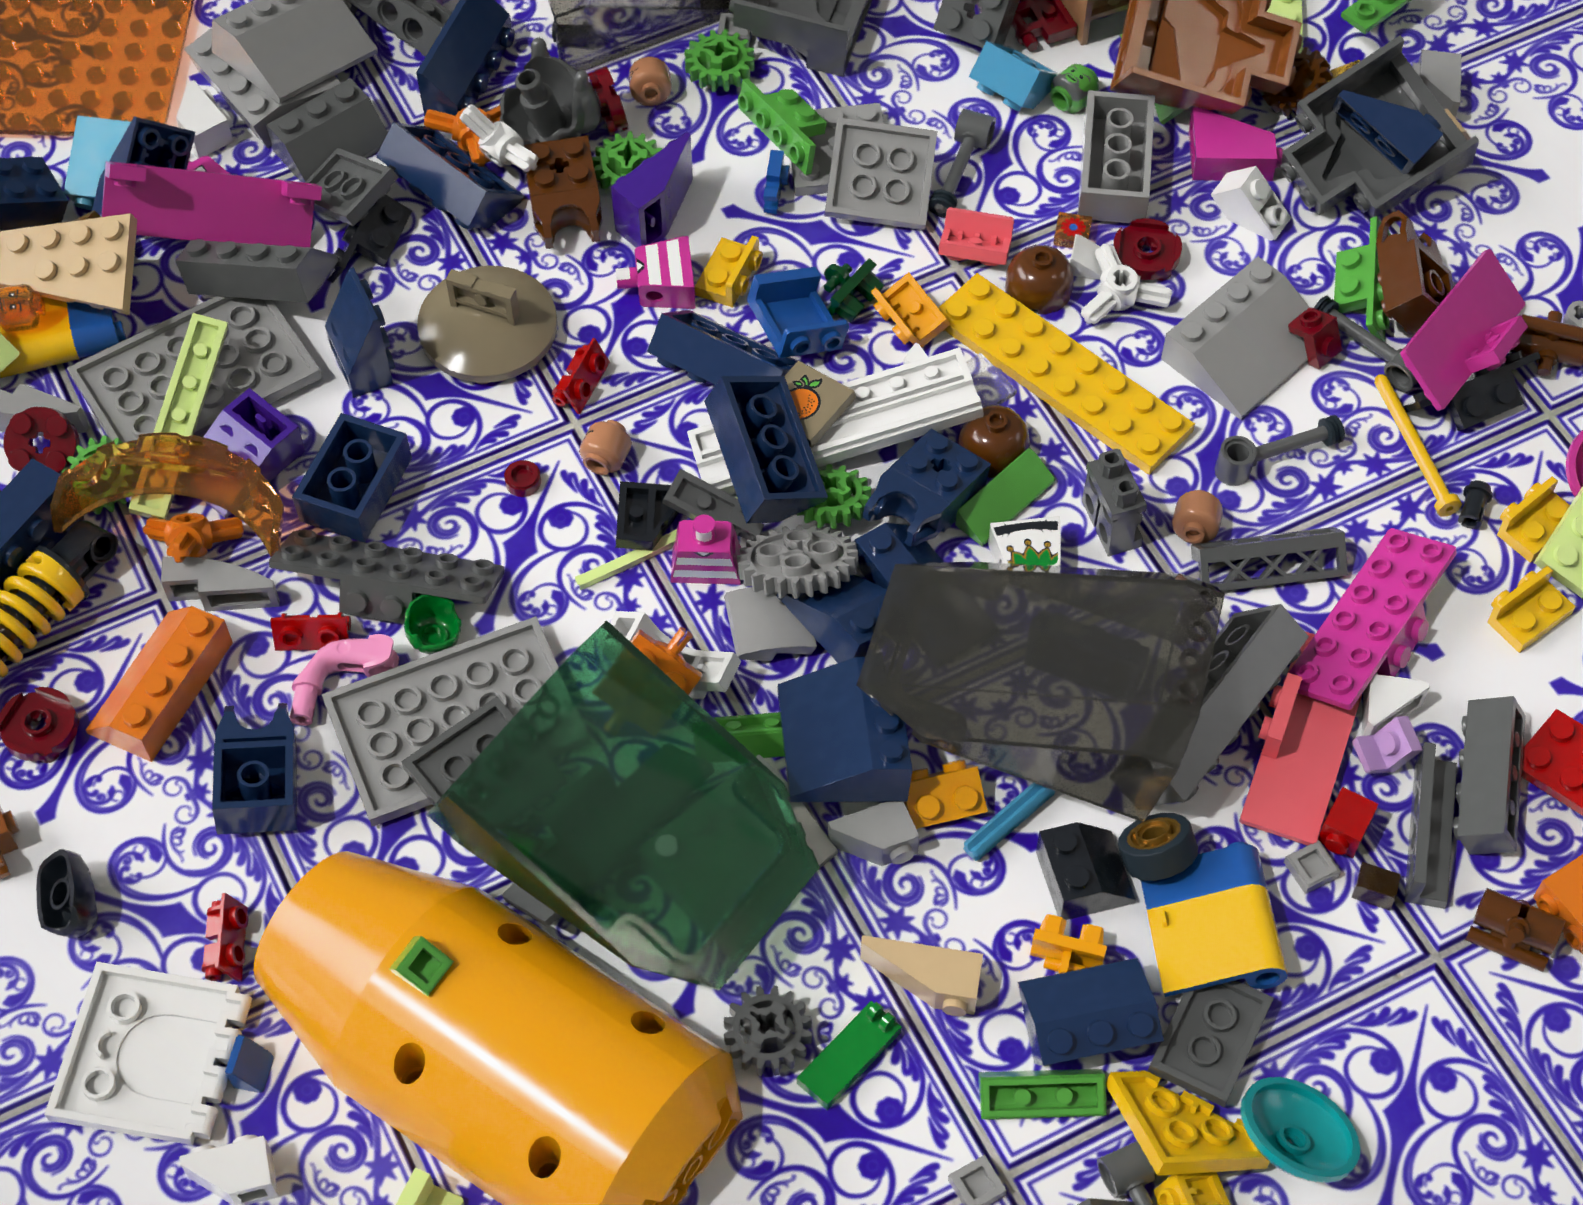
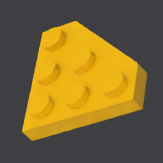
(1182, 1130)

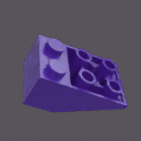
(652, 193)
(259, 433)

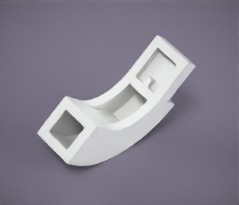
(716, 666)

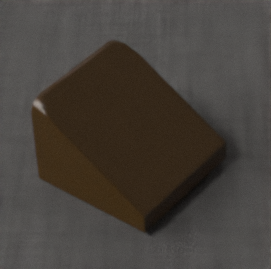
(1376, 886)

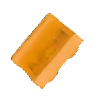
(911, 310)
(945, 794)

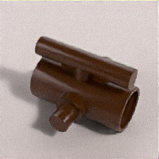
(1553, 341)
(1515, 929)

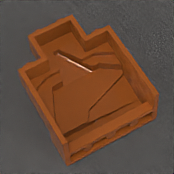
(1205, 52)

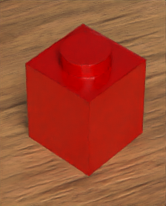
(1347, 823)

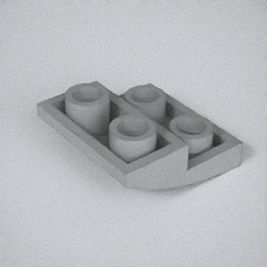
(764, 626)

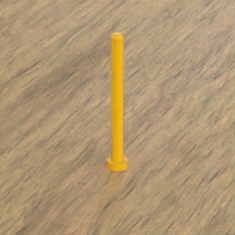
(1446, 503)

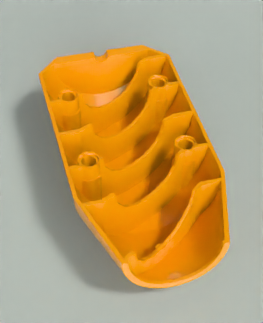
(514, 1057)

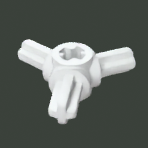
(498, 140)
(1120, 288)

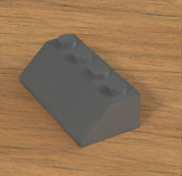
(254, 270)

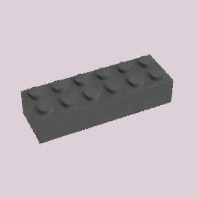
(1243, 668)

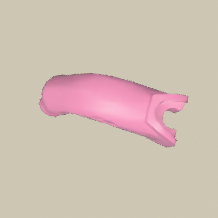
(351, 655)

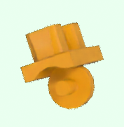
(1065, 952)

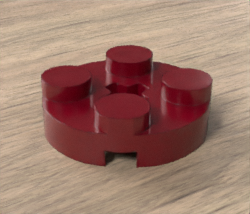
(610, 103)
(1163, 243)
(26, 426)
(40, 744)

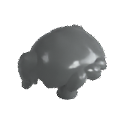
(549, 99)

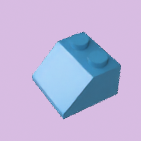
(1012, 76)

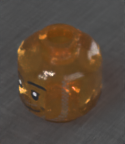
(20, 308)

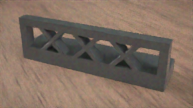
(1270, 545)
(1430, 830)

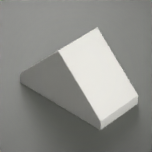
(1389, 698)

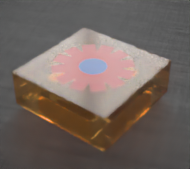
(1068, 226)

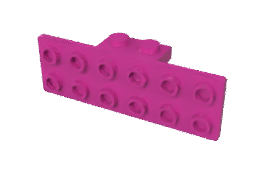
(1466, 331)
(1374, 620)

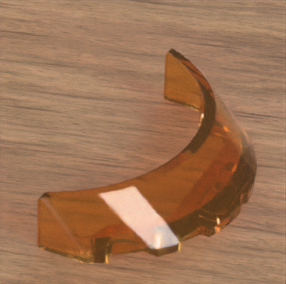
(170, 466)

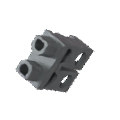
(1114, 502)

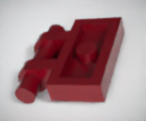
(1049, 20)

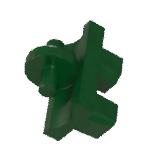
(862, 281)

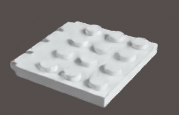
(148, 1054)

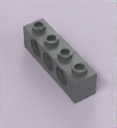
(411, 20)

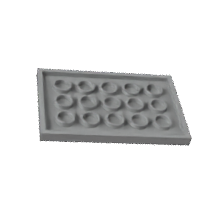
(132, 377)
(412, 704)

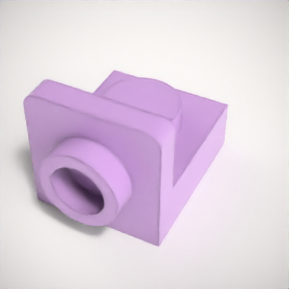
(1388, 747)

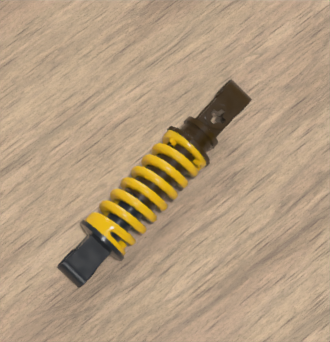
(56, 576)

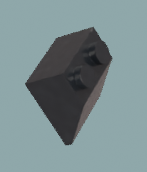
(1083, 870)

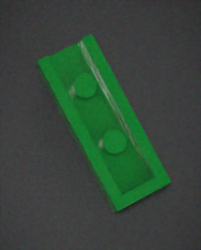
(849, 1054)

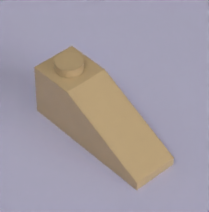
(934, 974)

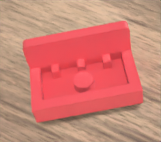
(976, 236)

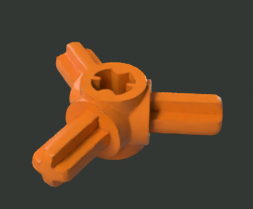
(465, 137)
(192, 533)

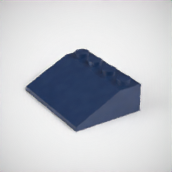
(841, 740)

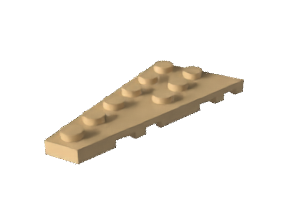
(74, 260)

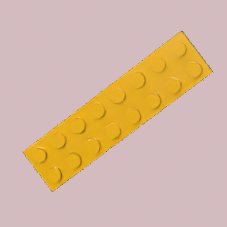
(1065, 374)

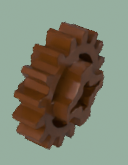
(1310, 75)

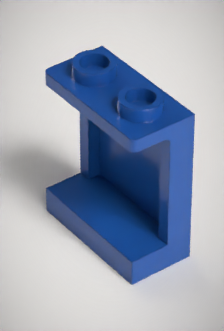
(795, 313)

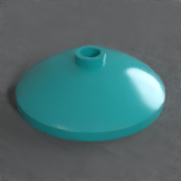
(1300, 1130)

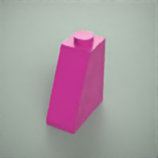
(1229, 145)

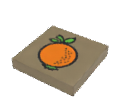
(817, 399)

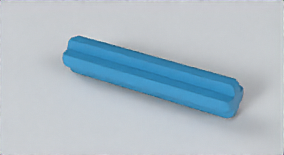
(1006, 820)

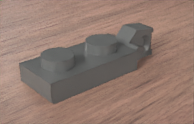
(696, 497)

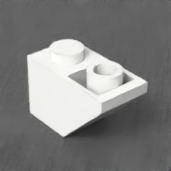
(200, 114)
(1251, 203)
(236, 1171)

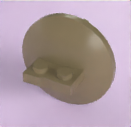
(487, 323)

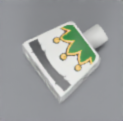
(1026, 541)

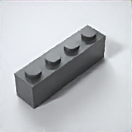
(1490, 776)

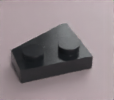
(642, 515)

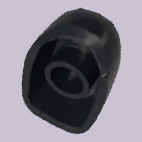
(66, 895)

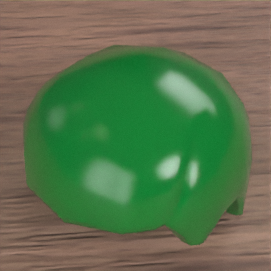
(432, 624)

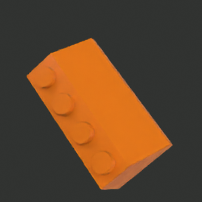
(162, 682)

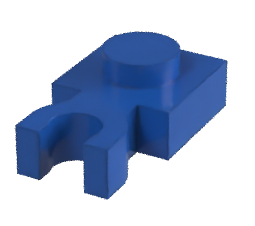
(776, 176)

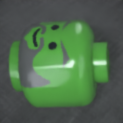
(1071, 88)

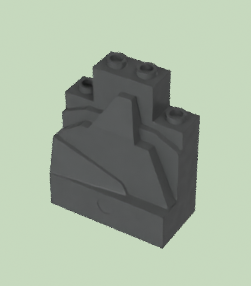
(816, 28)
(1340, 162)

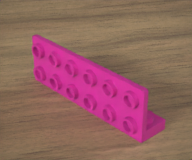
(210, 205)

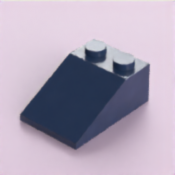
(1393, 130)
(842, 617)

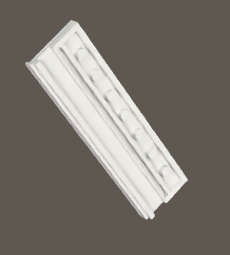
(886, 411)

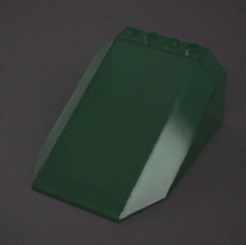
(634, 816)

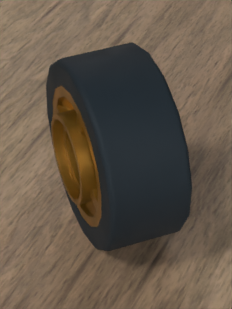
(1158, 846)

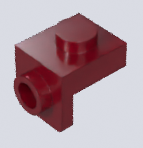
(1319, 334)

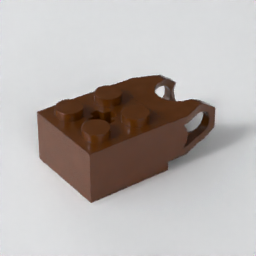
(564, 188)
(1410, 273)

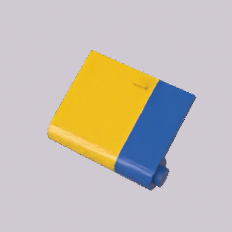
(62, 336)
(1215, 923)

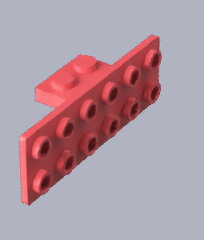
(1297, 762)

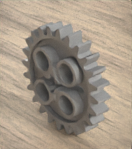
(797, 561)

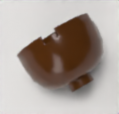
(1040, 278)
(996, 437)

